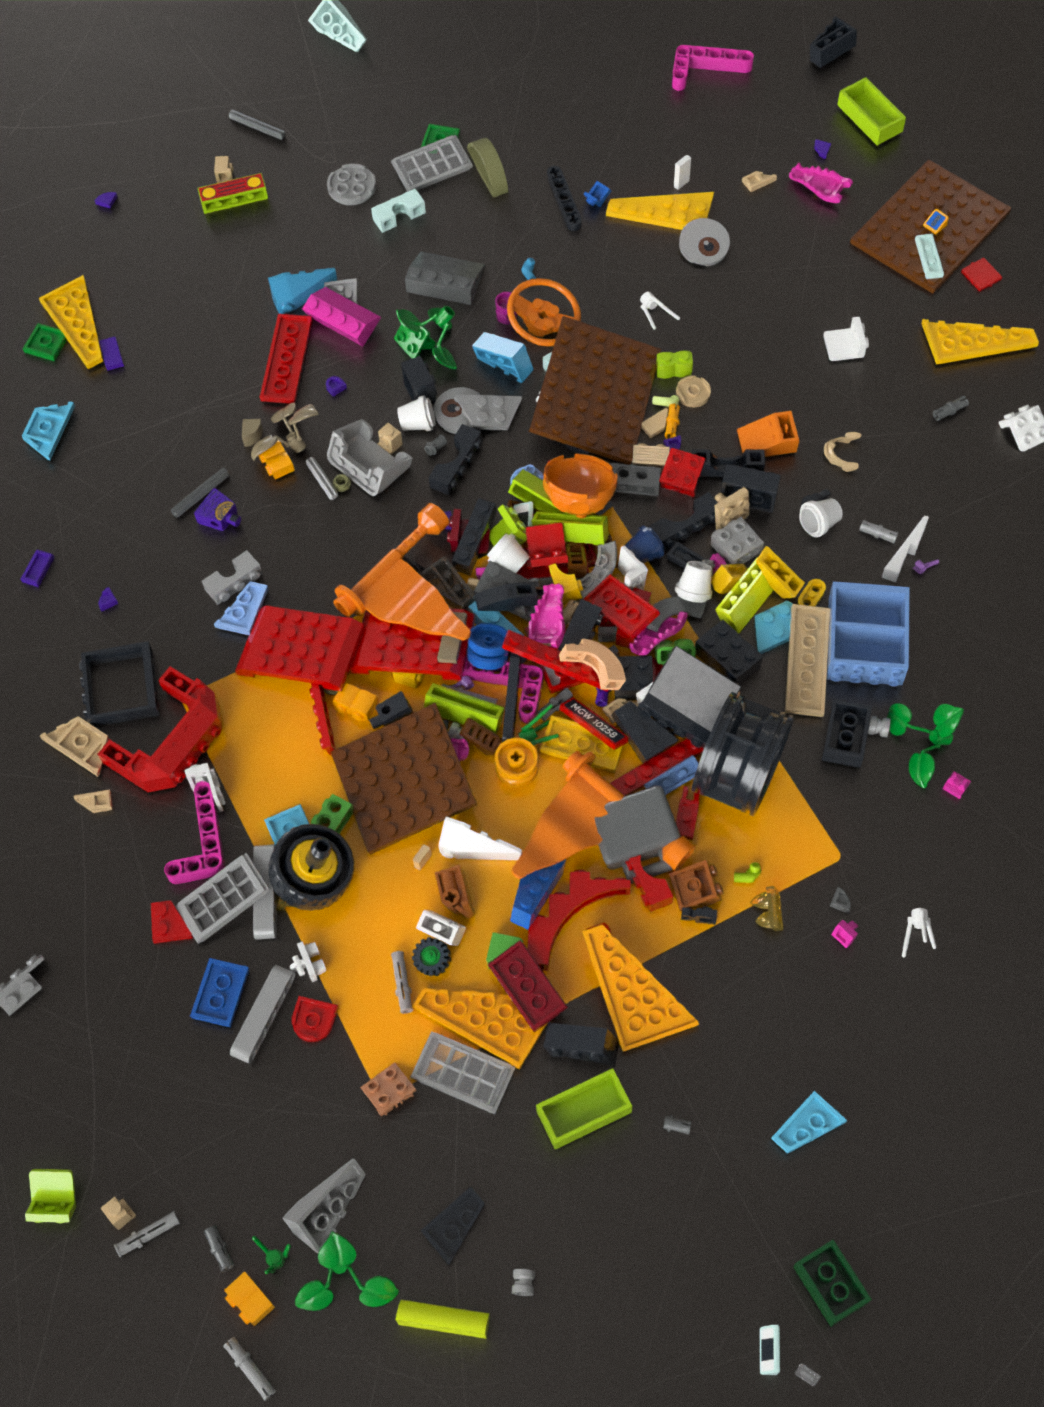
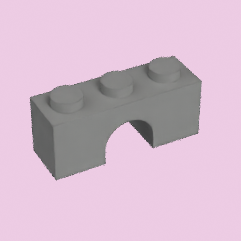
(221, 587)

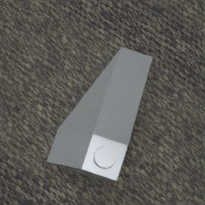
(324, 1206)

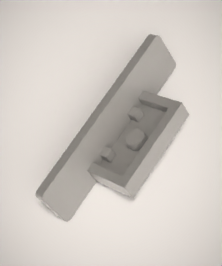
(20, 987)

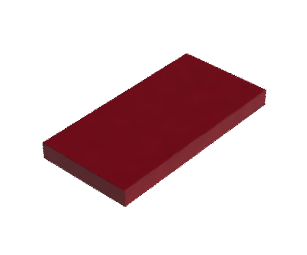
(527, 986)

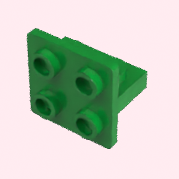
(412, 342)

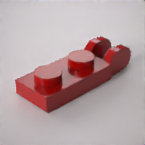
(687, 814)

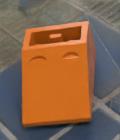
(772, 433)

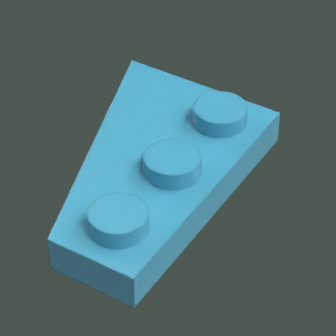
(807, 1123)

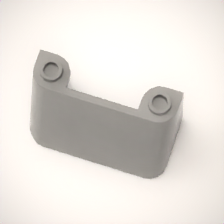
(363, 460)

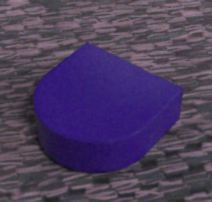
(335, 385)

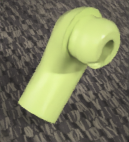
(665, 401)

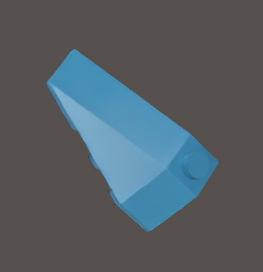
(293, 290)

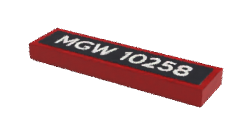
(594, 723)

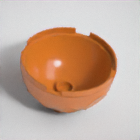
(579, 484)

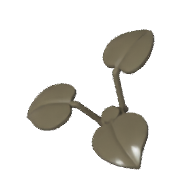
(294, 439)

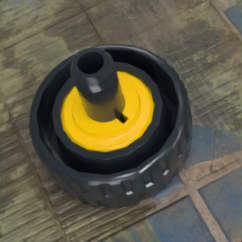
(311, 867)

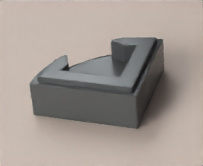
(841, 901)

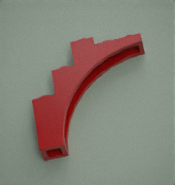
(564, 906)

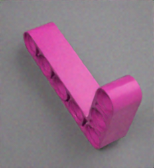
(709, 59)
(529, 685)
(207, 838)

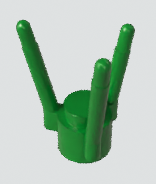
(530, 734)
(274, 1257)

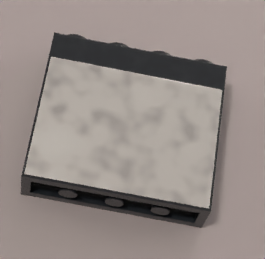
(687, 696)

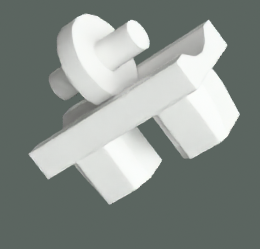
(315, 968)

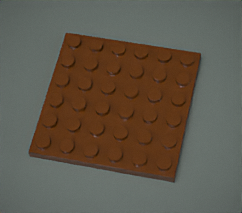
(403, 778)

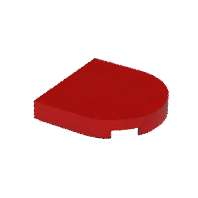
(313, 1018)

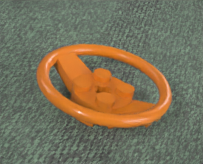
(533, 312)

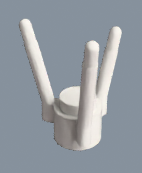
(649, 301)
(920, 921)

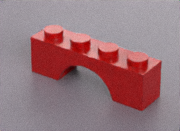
(654, 890)

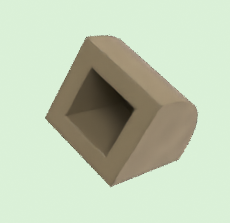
(251, 431)

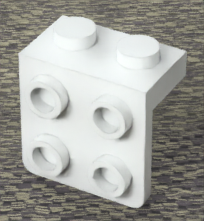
(847, 343)
(1026, 426)
(202, 772)

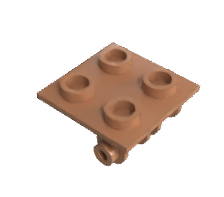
(388, 1089)

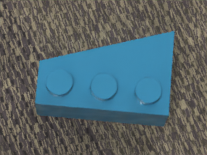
(505, 354)

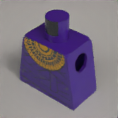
(217, 511)

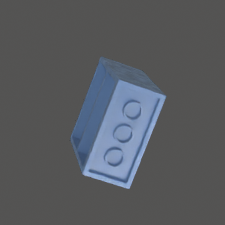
(868, 633)

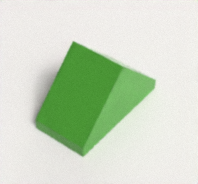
(499, 944)

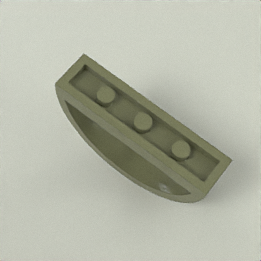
(488, 165)

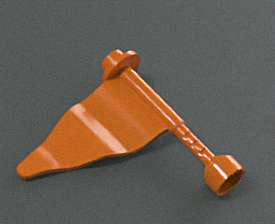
(398, 593)
(570, 823)

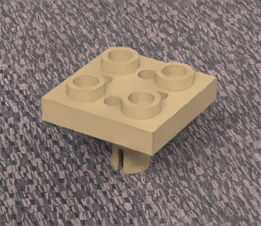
(731, 507)

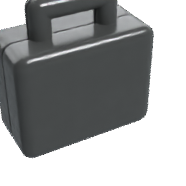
(636, 827)

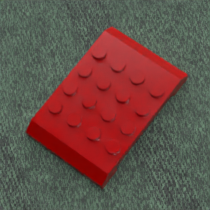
(301, 647)
(405, 649)

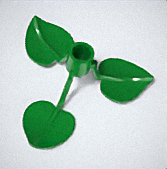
(443, 318)
(946, 721)
(337, 1256)

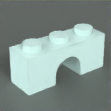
(407, 203)

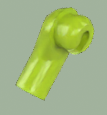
(750, 875)

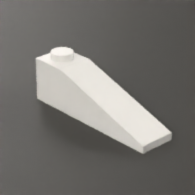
(463, 843)

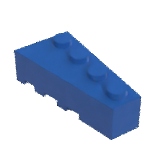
(534, 892)

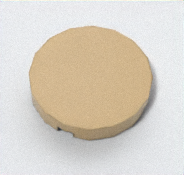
(693, 391)

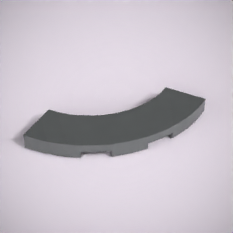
(673, 606)

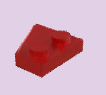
(167, 923)

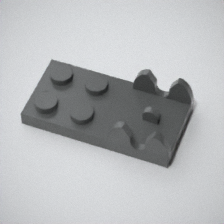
(497, 575)

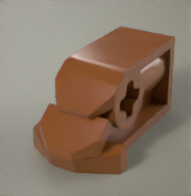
(453, 884)

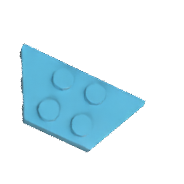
(47, 428)
(773, 627)

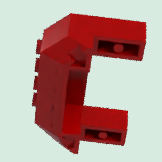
(182, 745)

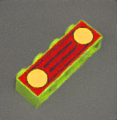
(232, 193)

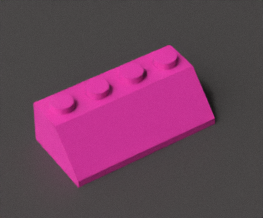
(341, 315)

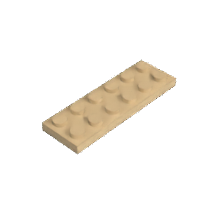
(807, 660)

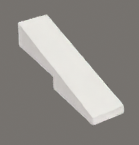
(910, 546)

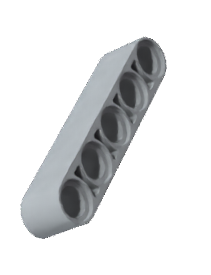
(265, 908)
(262, 1014)

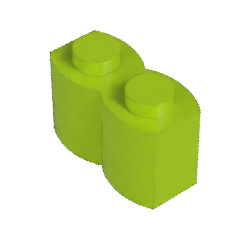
(674, 364)

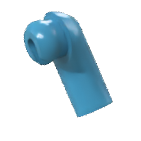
(527, 268)

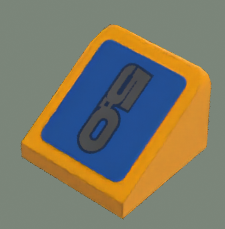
(936, 221)

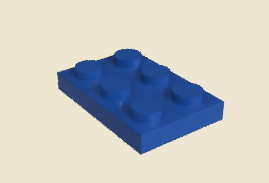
(220, 992)

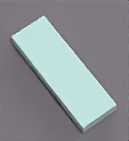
(929, 256)

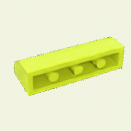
(744, 598)
(443, 1318)

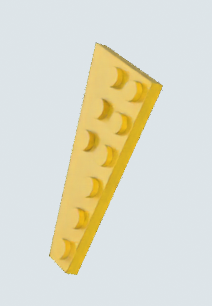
(662, 210)
(73, 315)
(971, 340)

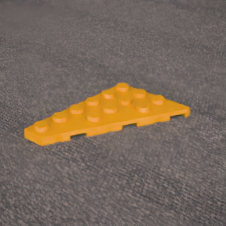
(635, 999)
(483, 1019)

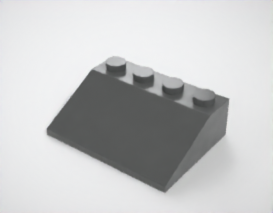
(444, 277)

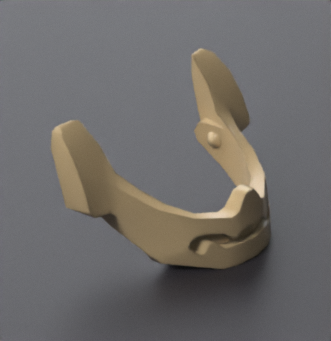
(833, 459)

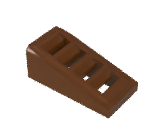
(576, 560)
(491, 740)

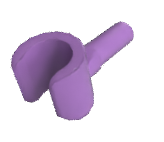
(921, 567)
(466, 683)

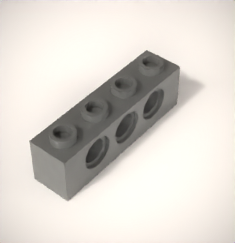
(632, 483)

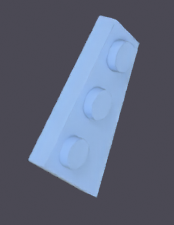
(243, 612)

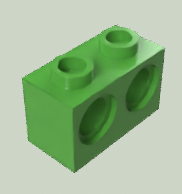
(336, 819)

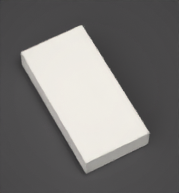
(682, 172)

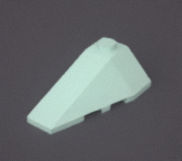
(336, 22)

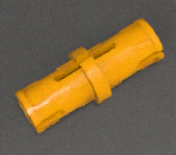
(672, 421)

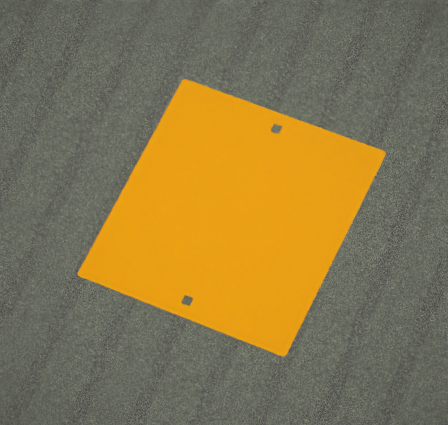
(275, 761)

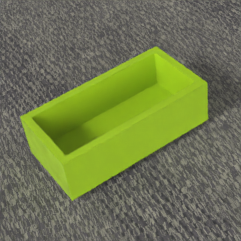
(871, 111)
(584, 1108)

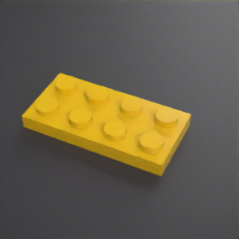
(576, 738)

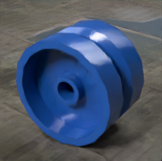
(486, 648)

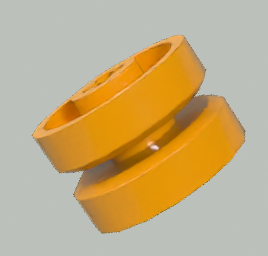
(516, 762)

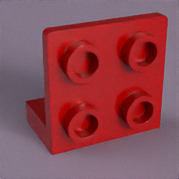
(681, 472)
(546, 544)

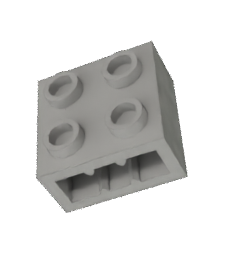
(736, 542)

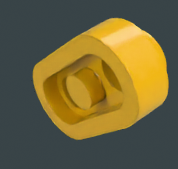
(810, 596)

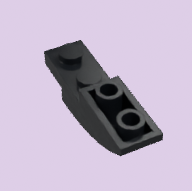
(508, 597)

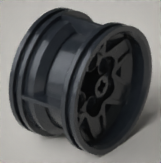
(742, 753)

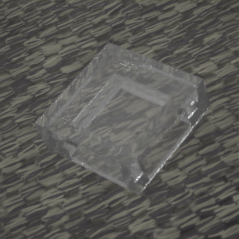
(807, 1374)

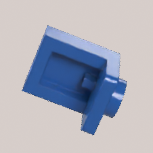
(597, 194)

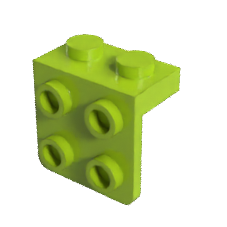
(509, 524)
(51, 1196)

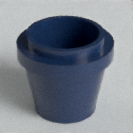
(646, 545)

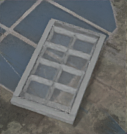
(431, 163)
(222, 898)
(463, 1072)

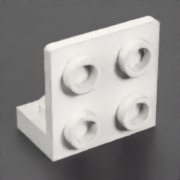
(633, 570)

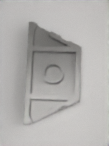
(488, 411)

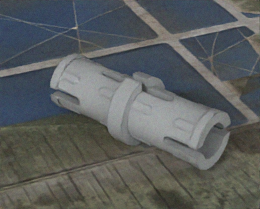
(878, 531)

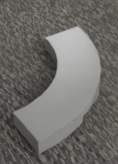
(603, 567)

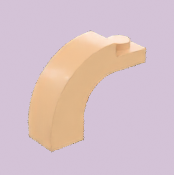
(600, 659)

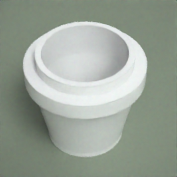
(417, 415)
(819, 516)
(508, 553)
(695, 582)

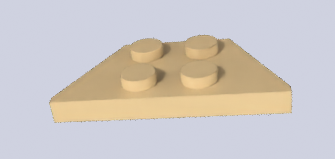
(79, 742)

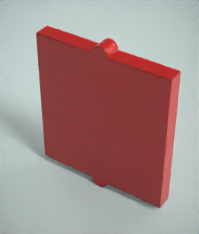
(981, 274)

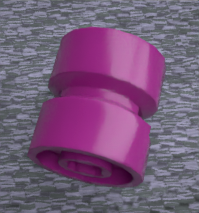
(501, 307)

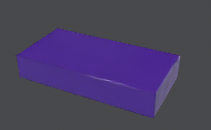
(111, 353)
(37, 568)

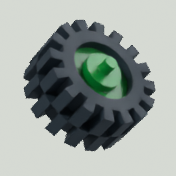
(431, 956)

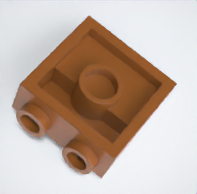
(696, 885)

